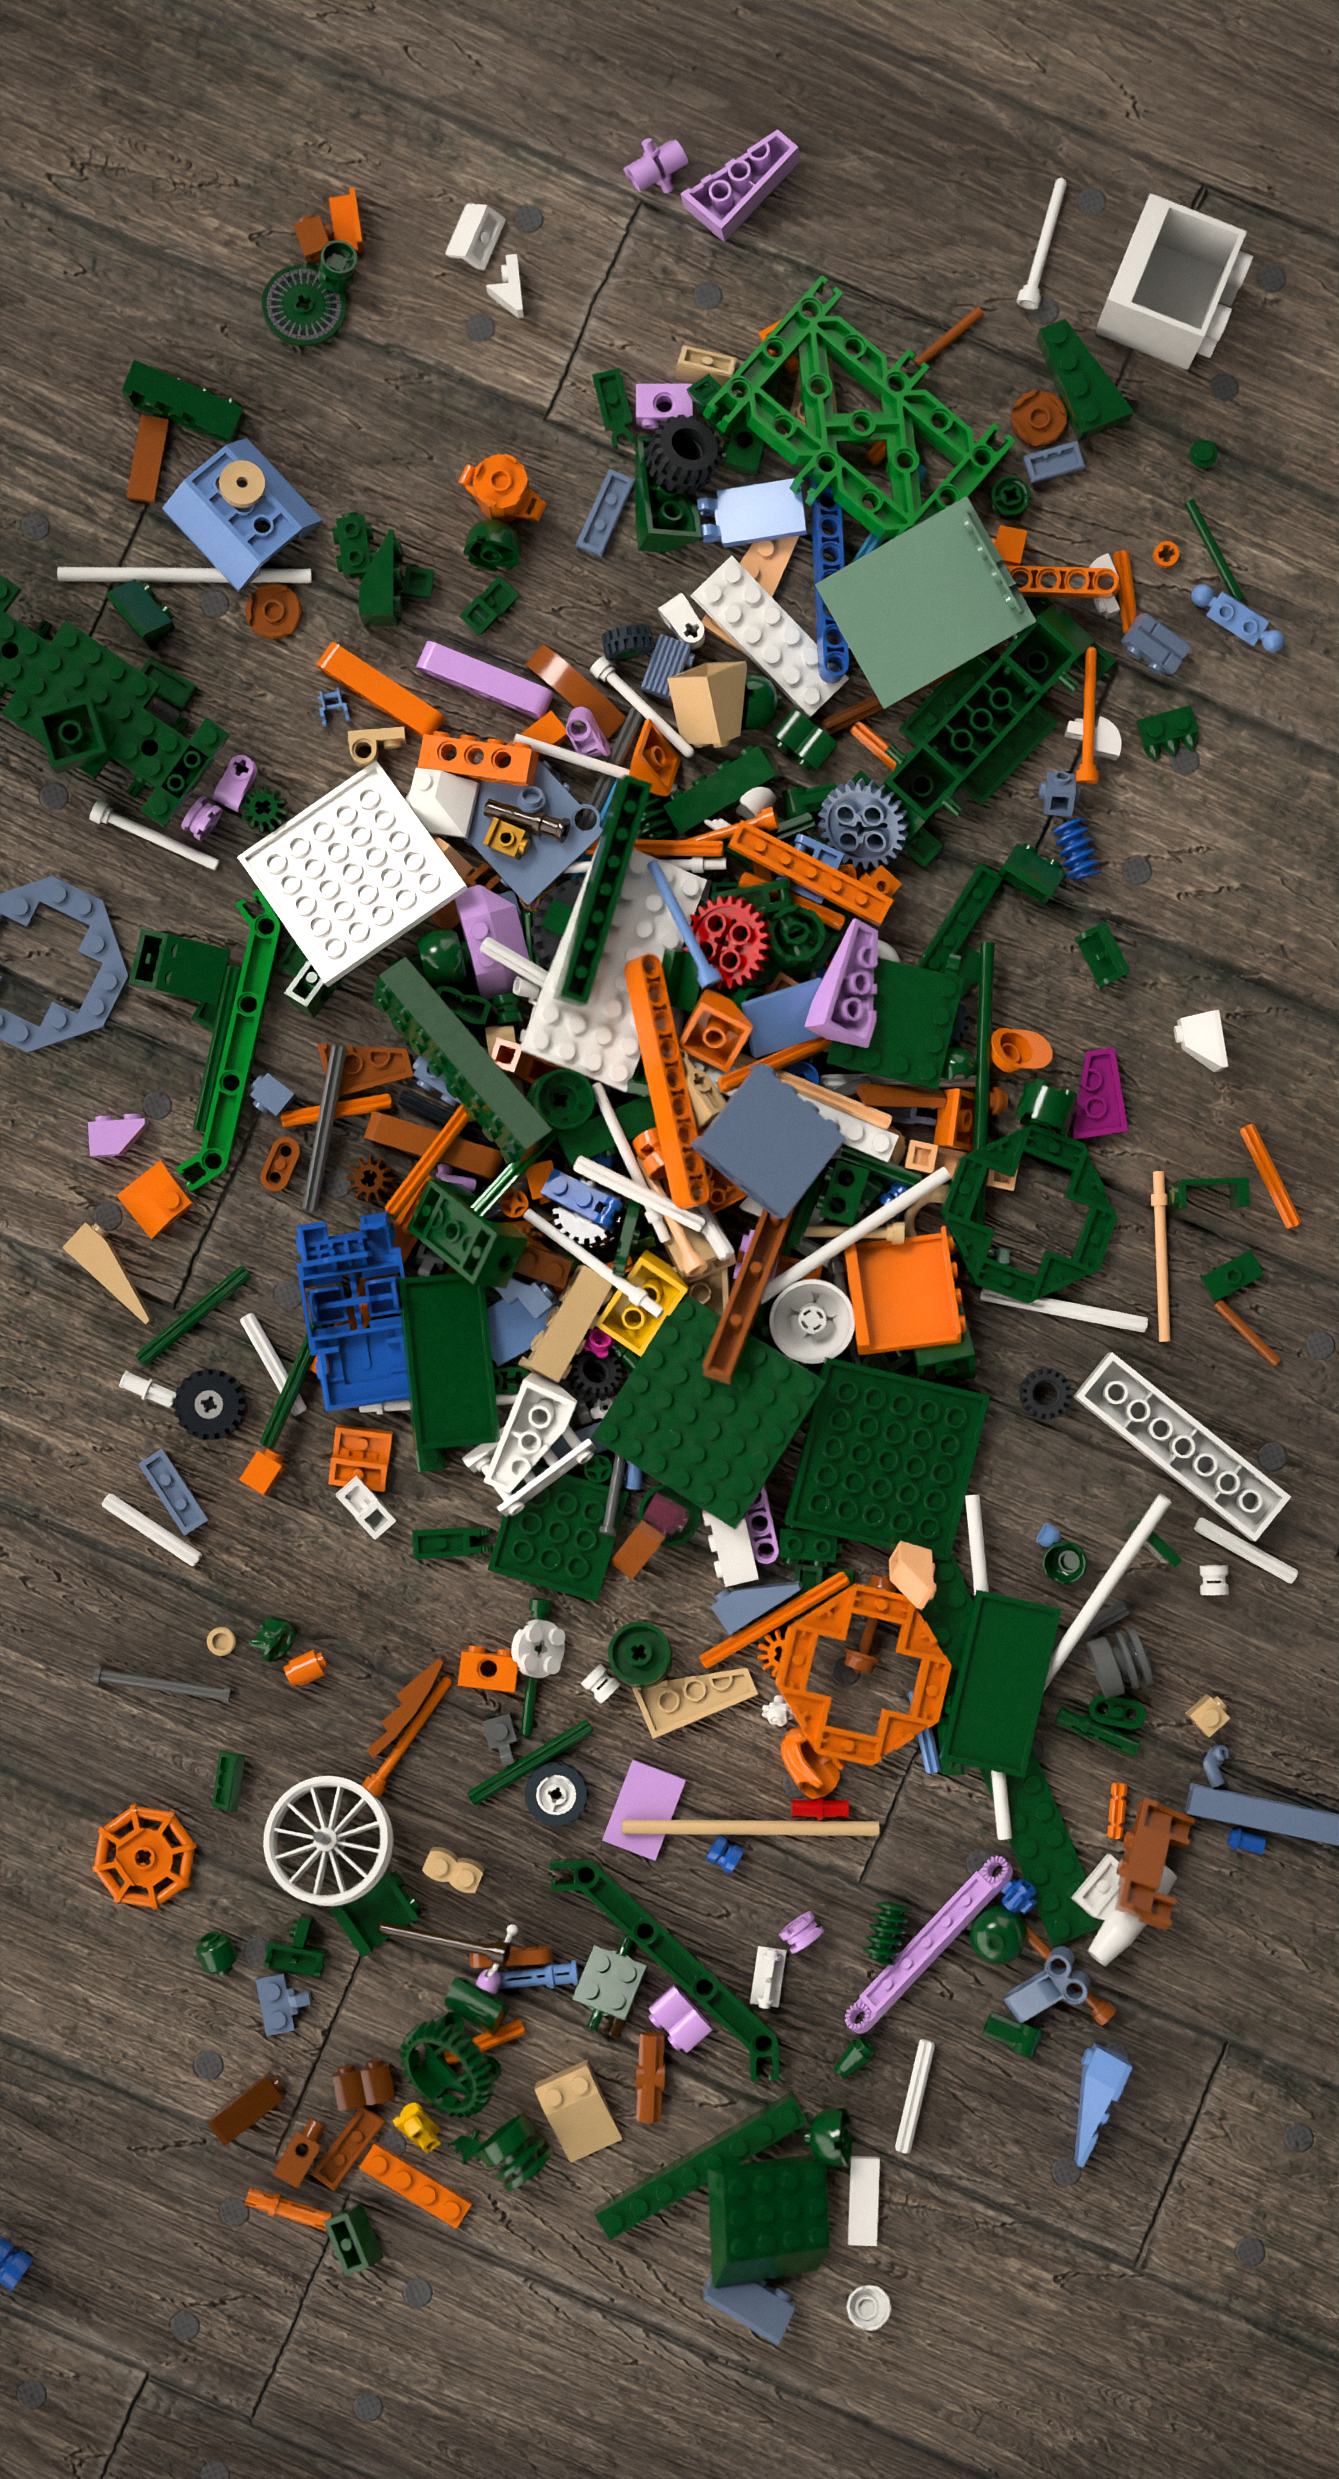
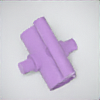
(656, 165)

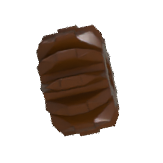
(379, 1181)

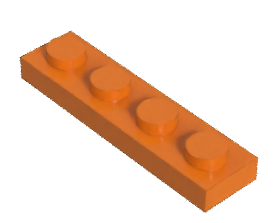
(415, 2185)

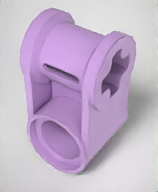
(588, 739)
(233, 786)

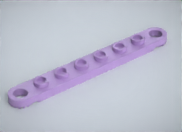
(928, 1944)

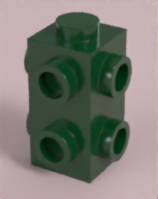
(353, 537)
(808, 1545)

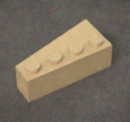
(568, 1325)

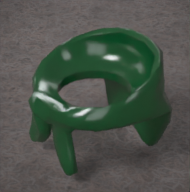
(274, 1639)

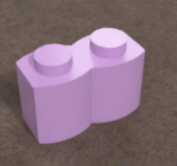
(679, 2018)

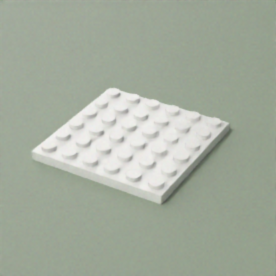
(352, 873)

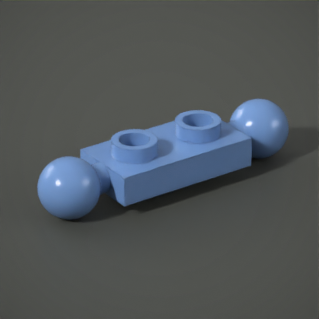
(1237, 618)

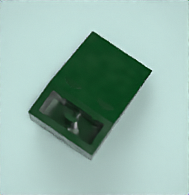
(379, 588)
(179, 967)

